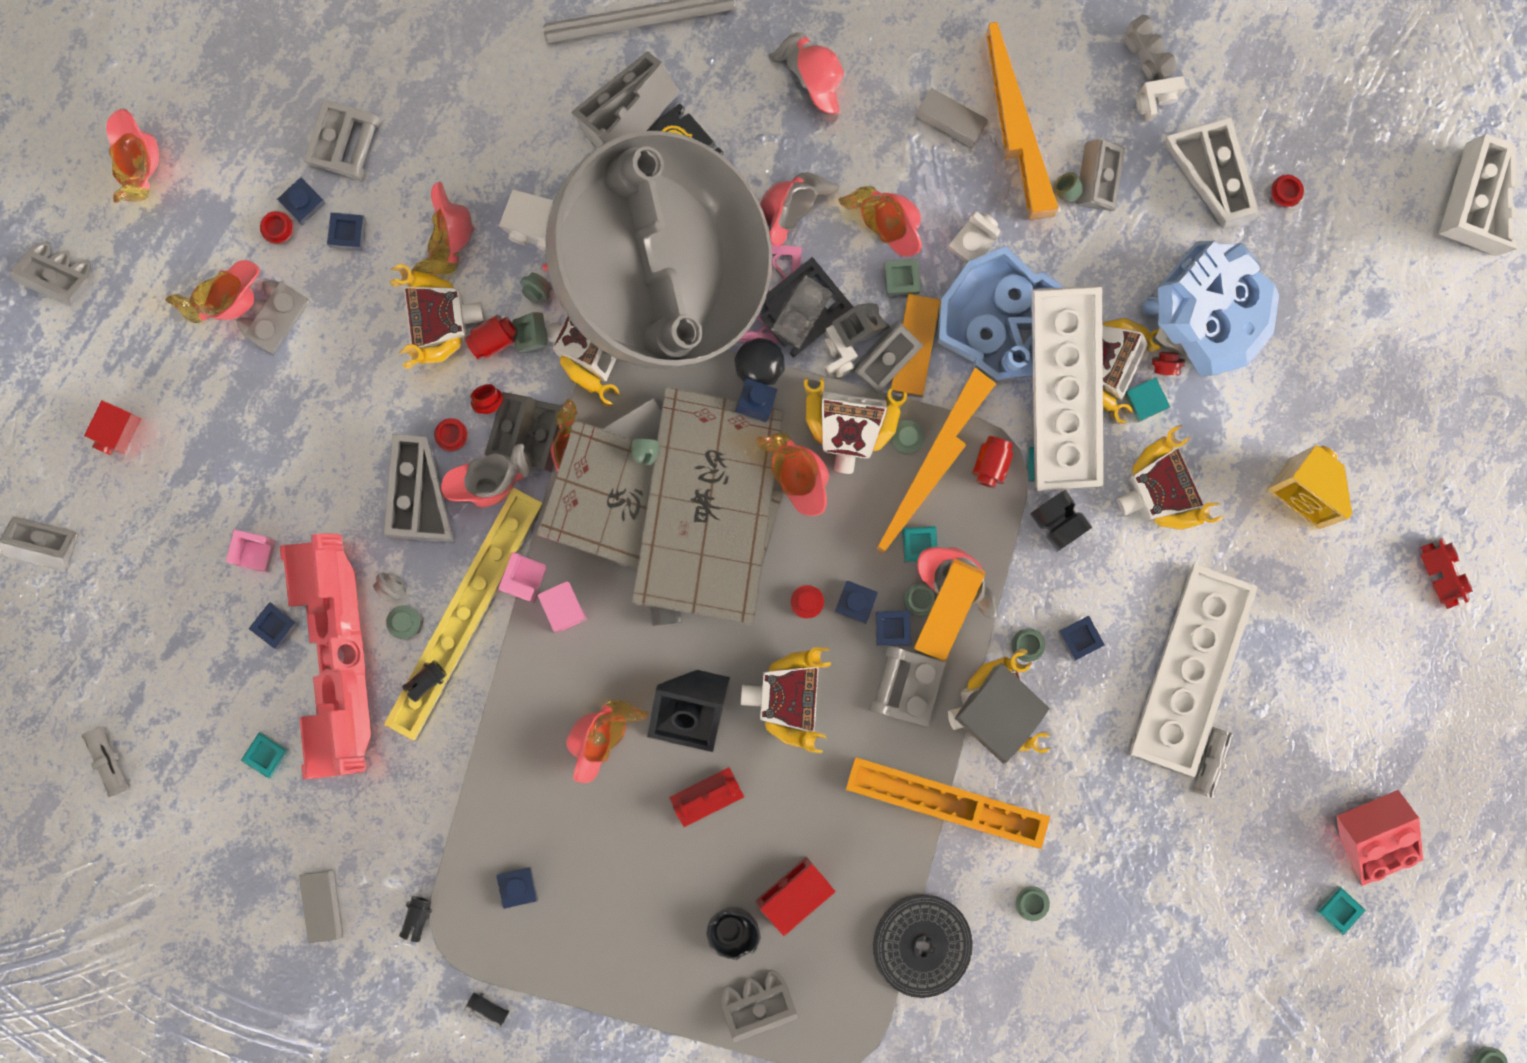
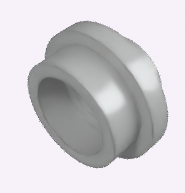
(389, 587)

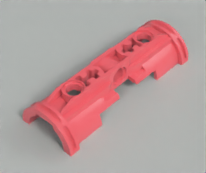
(326, 583)

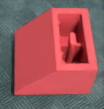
(1381, 837)

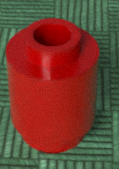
(491, 337)
(993, 462)

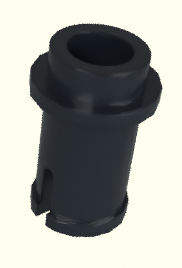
(424, 680)
(416, 917)
(486, 1010)

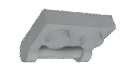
(331, 138)
(918, 690)

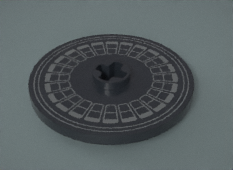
(910, 923)

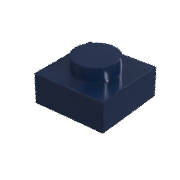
(301, 201)
(346, 231)
(756, 400)
(856, 602)
(273, 625)
(893, 628)
(1081, 638)
(517, 887)

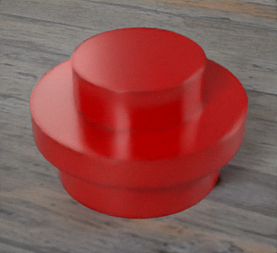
(1287, 191)
(276, 227)
(1168, 363)
(486, 399)
(451, 434)
(807, 601)

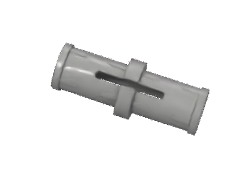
(105, 761)
(1213, 762)

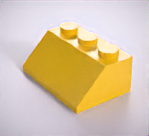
(1314, 486)

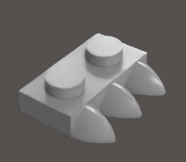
(1150, 49)
(52, 274)
(273, 316)
(759, 1008)

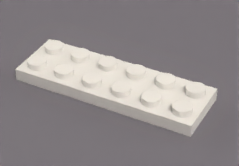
(1067, 387)
(1193, 670)

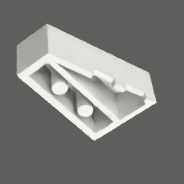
(1216, 170)
(1482, 197)
(526, 218)

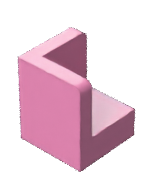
(250, 551)
(522, 577)
(562, 607)

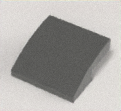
(526, 423)
(1002, 713)

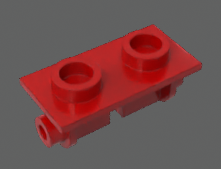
(1443, 560)
(706, 797)

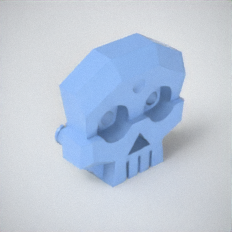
(1203, 293)
(981, 302)

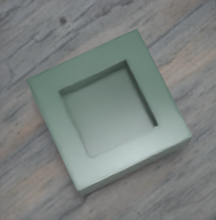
(902, 277)
(530, 332)

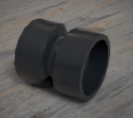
(1061, 520)

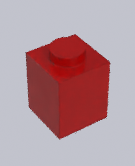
(112, 428)

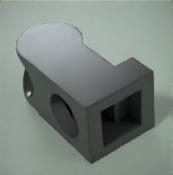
(860, 324)

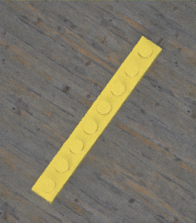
(467, 608)

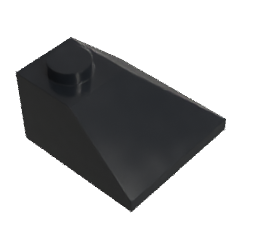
(689, 709)

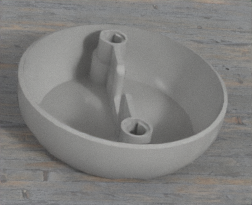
(658, 250)

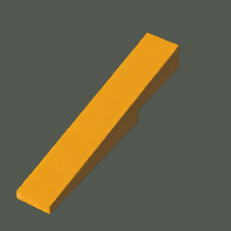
(1017, 130)
(942, 453)
(948, 803)

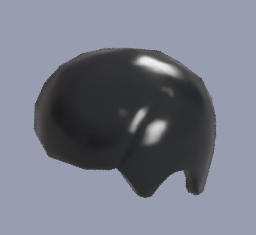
(760, 361)
(733, 933)

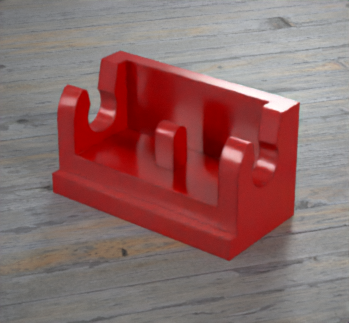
(795, 896)

